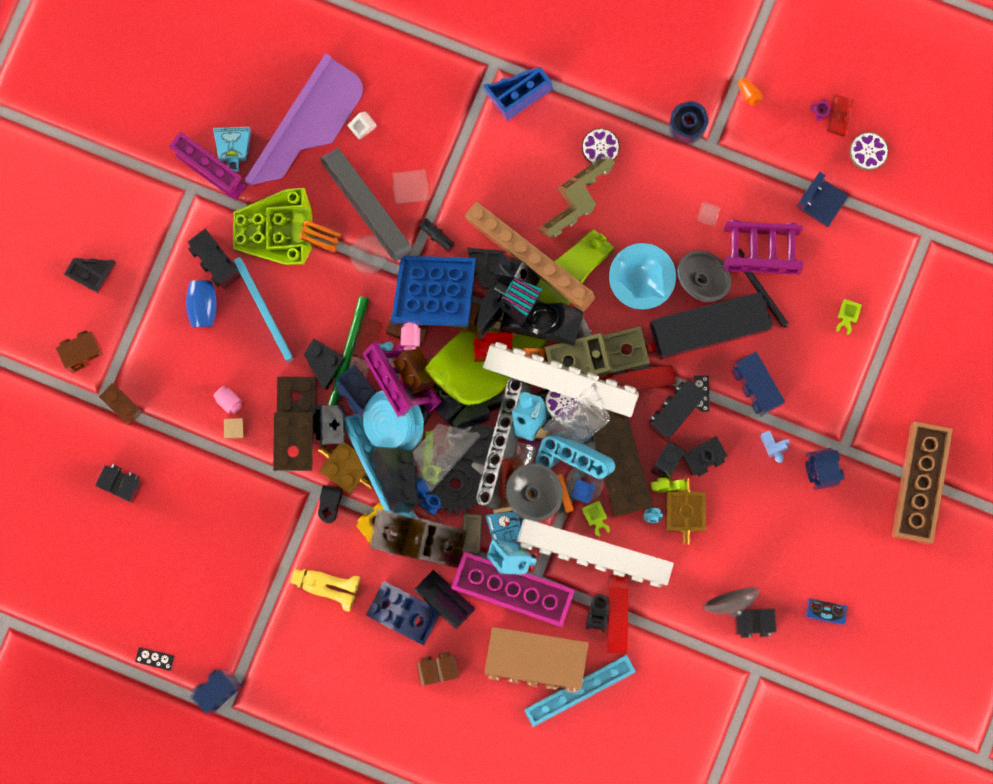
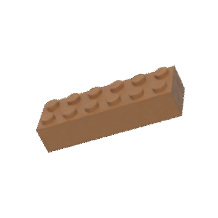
(921, 483)

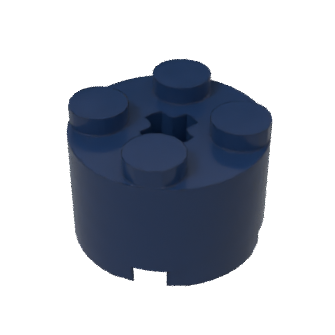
(681, 114)
(824, 468)

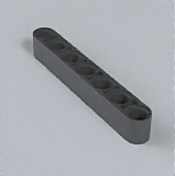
(366, 204)
(497, 449)

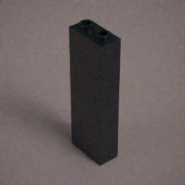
(710, 325)

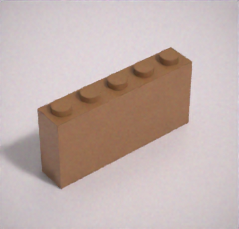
(536, 659)

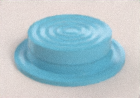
(642, 276)
(387, 429)

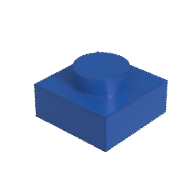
(583, 491)

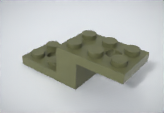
(577, 197)
(603, 353)

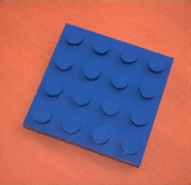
(434, 291)

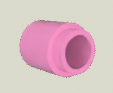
(410, 336)
(228, 400)

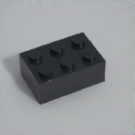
(676, 409)

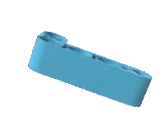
(598, 464)

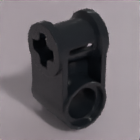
(329, 499)
(597, 614)

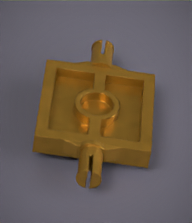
(344, 467)
(686, 512)

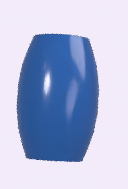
(201, 303)

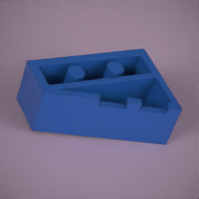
(518, 92)

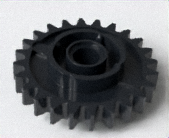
(462, 497)

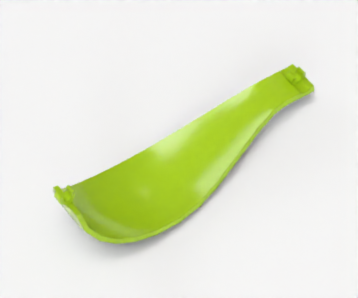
(455, 365)

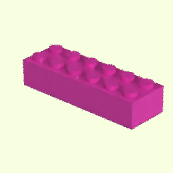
(513, 591)

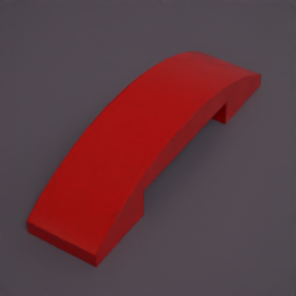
(645, 378)
(618, 614)

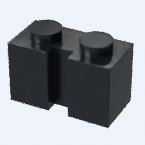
(118, 483)
(755, 621)

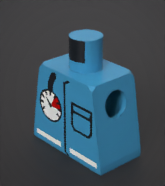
(504, 526)

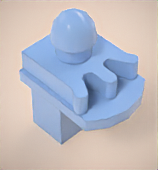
(774, 449)

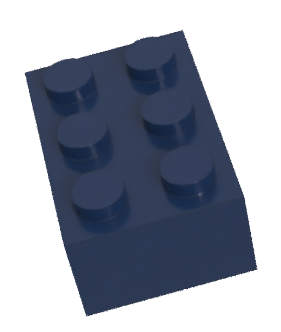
(757, 384)
(216, 690)

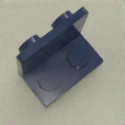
(822, 200)
(356, 388)

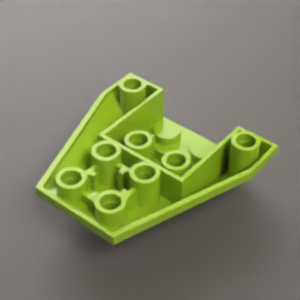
(274, 227)

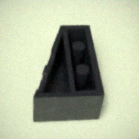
(213, 259)
(397, 477)

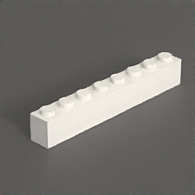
(557, 378)
(595, 552)

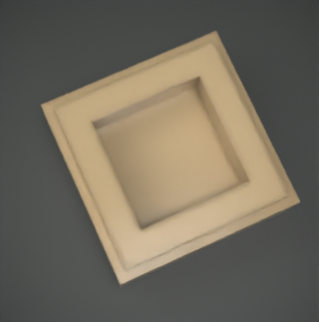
(233, 428)

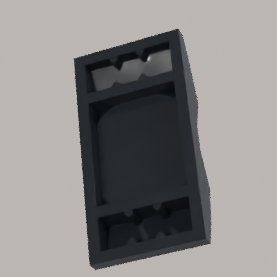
(548, 322)

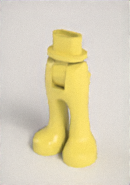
(316, 583)

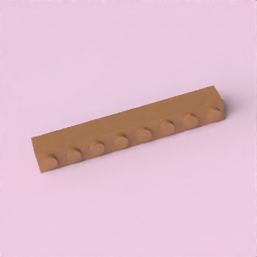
(537, 261)

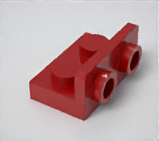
(482, 346)

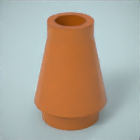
(750, 92)

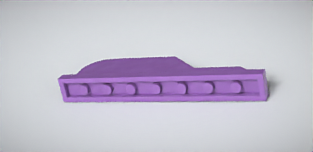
(311, 120)

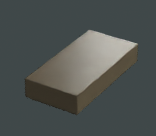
(473, 525)

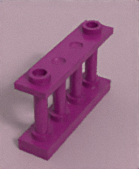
(207, 166)
(768, 265)
(390, 383)

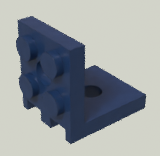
(403, 613)

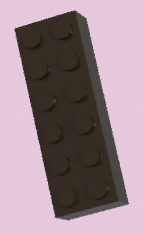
(627, 483)

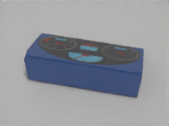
(826, 611)

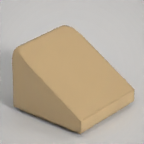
(504, 507)

